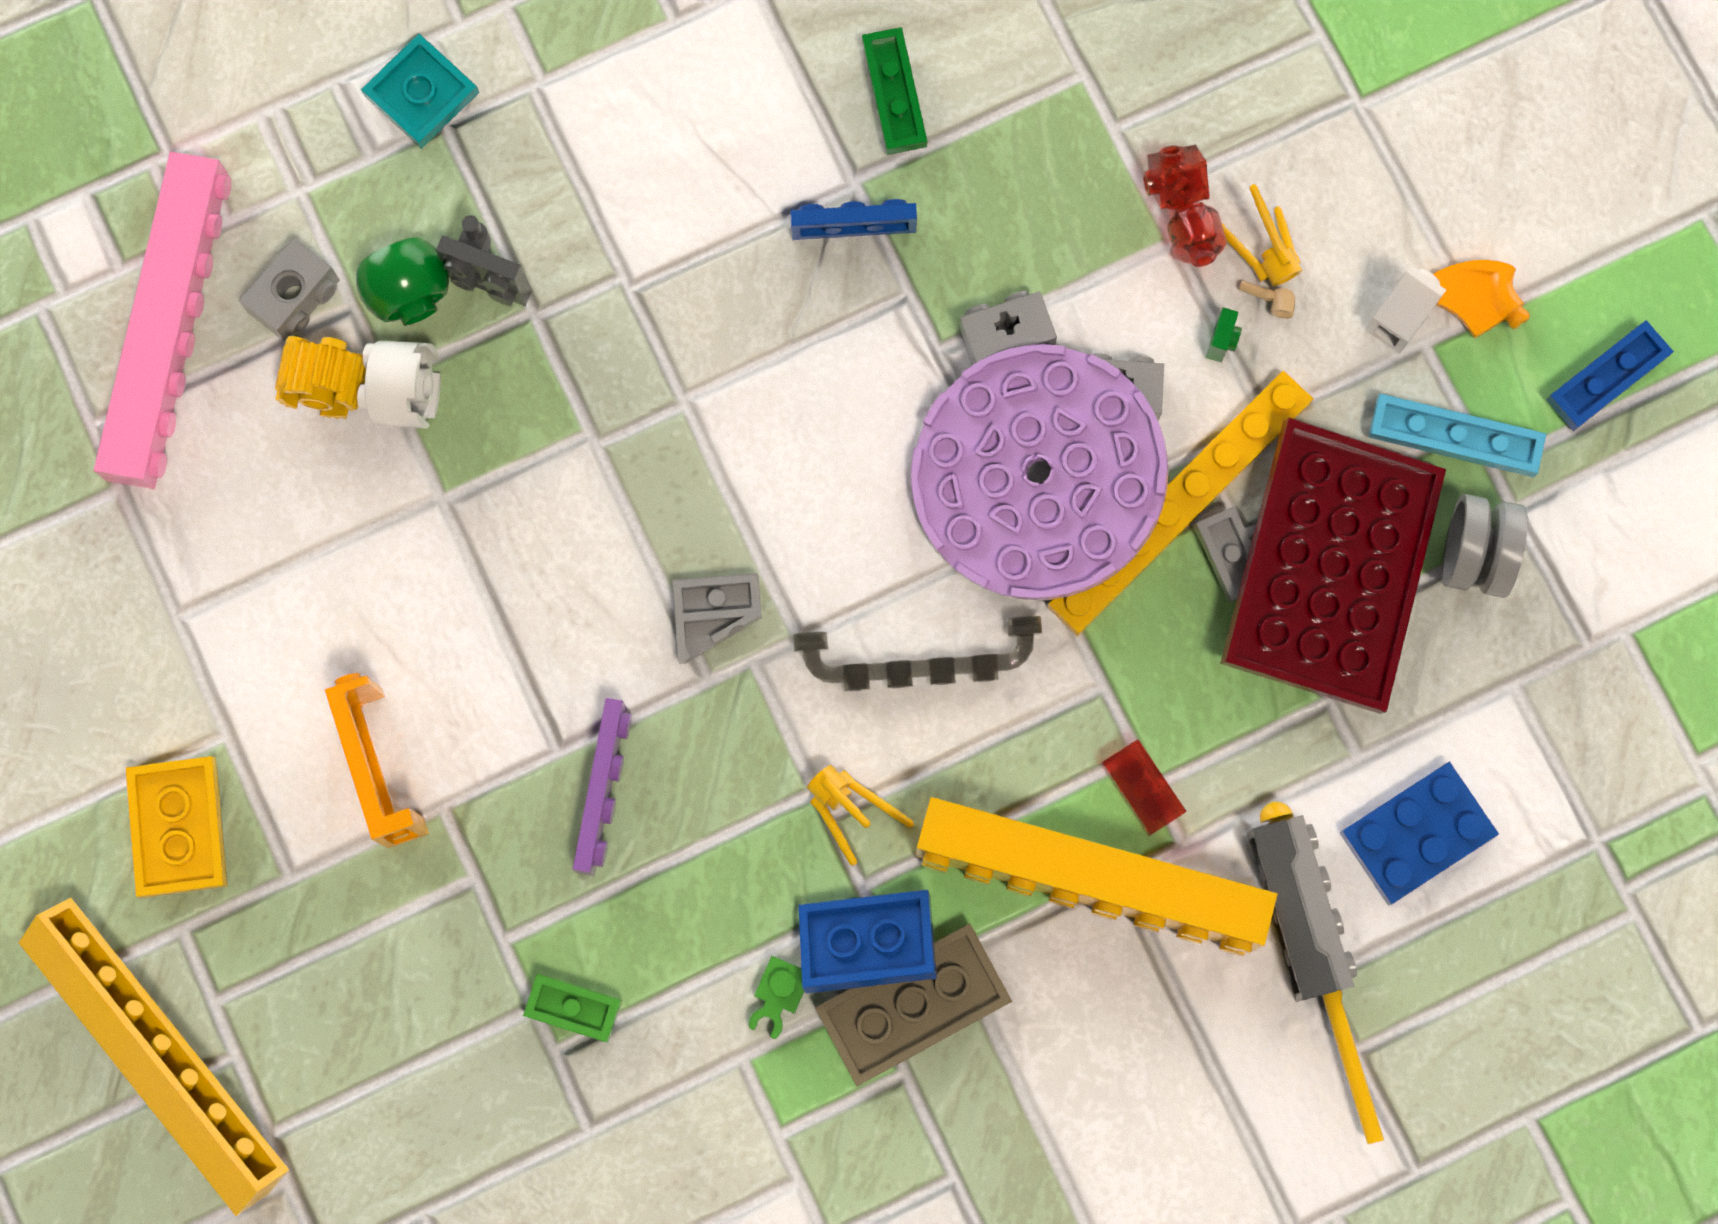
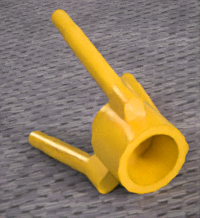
(1281, 260)
(832, 790)

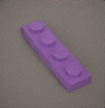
(599, 806)

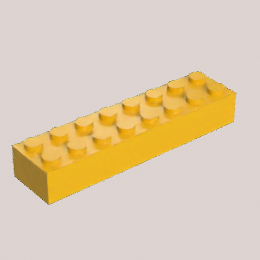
(1096, 876)

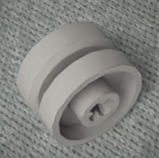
(1484, 545)

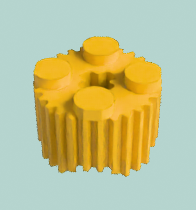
(320, 376)

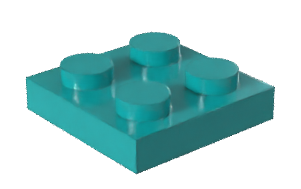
(420, 90)

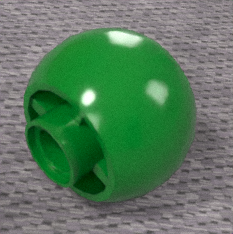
(402, 281)

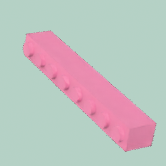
(163, 321)

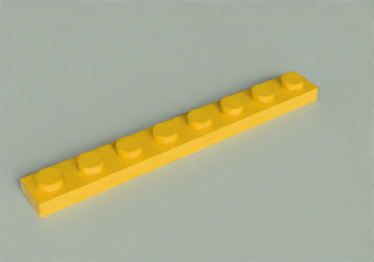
(1194, 491)

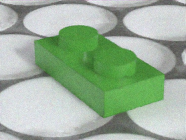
(572, 1008)

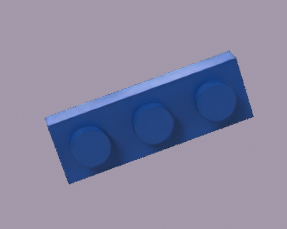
(853, 220)
(1609, 375)

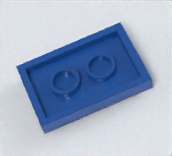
(1419, 833)
(867, 941)

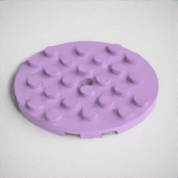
(1101, 485)

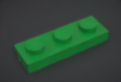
(894, 91)

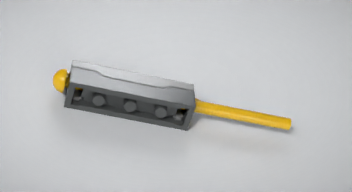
(1310, 935)

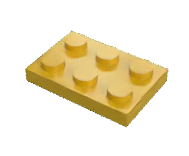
(176, 827)

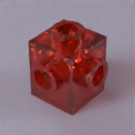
(1176, 176)

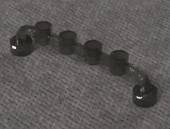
(940, 670)

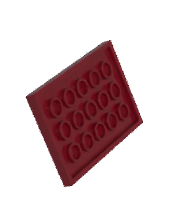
(1333, 566)

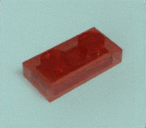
(1143, 787)

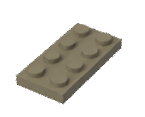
(895, 1021)

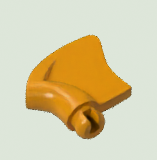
(1481, 295)

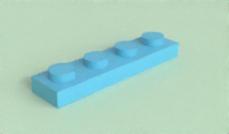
(1457, 435)

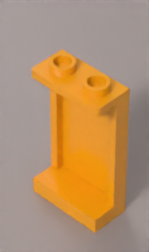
(346, 707)

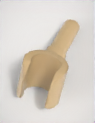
(1282, 299)

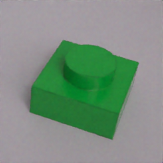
(1224, 336)

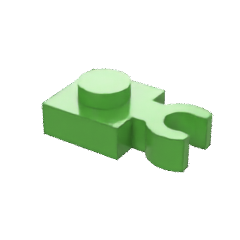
(780, 990)

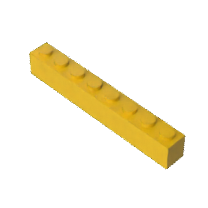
(153, 1056)

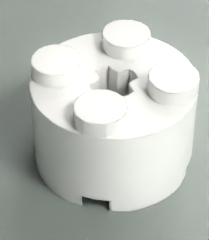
(400, 384)

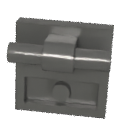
(473, 265)

